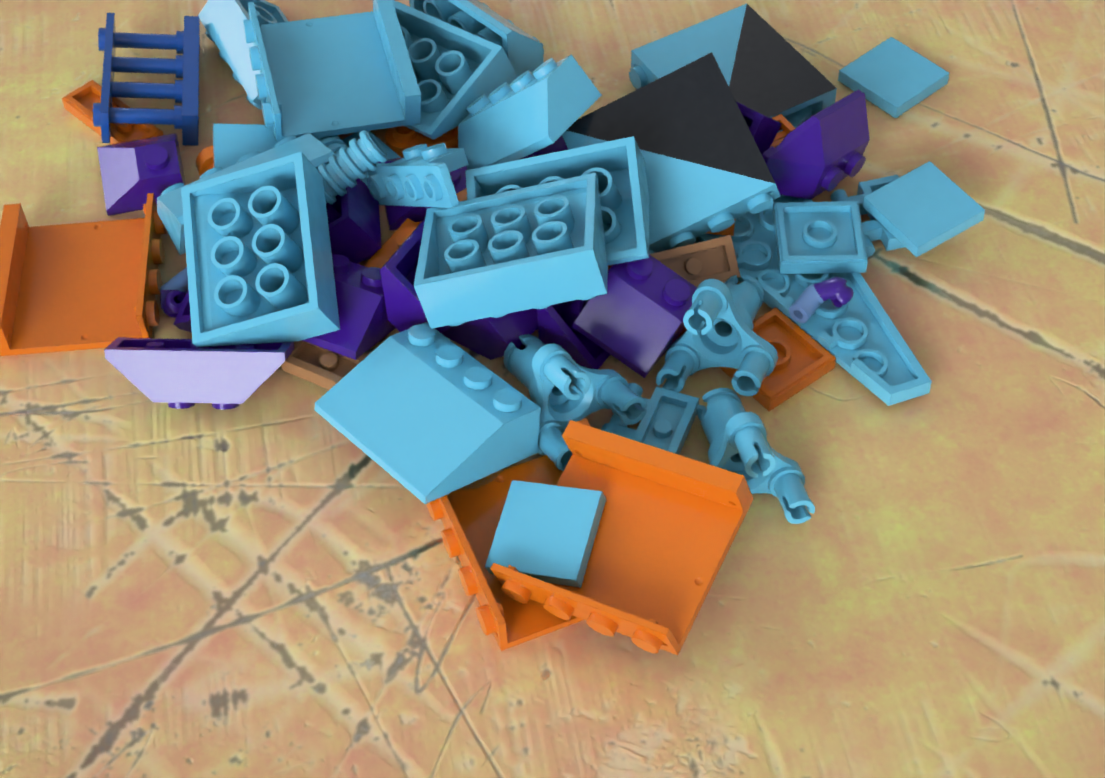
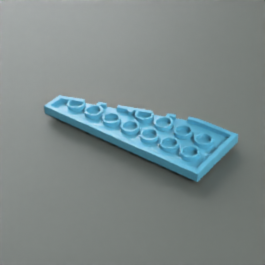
(856, 333)

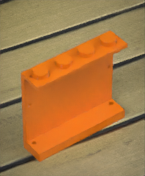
(78, 281)
(469, 530)
(655, 543)

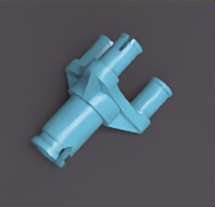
(721, 336)
(567, 392)
(741, 446)

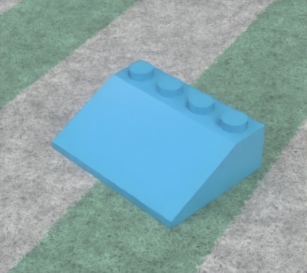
(449, 68)
(620, 180)
(512, 252)
(259, 255)
(431, 414)

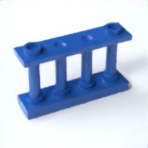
(183, 91)

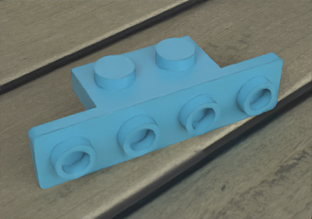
(418, 178)

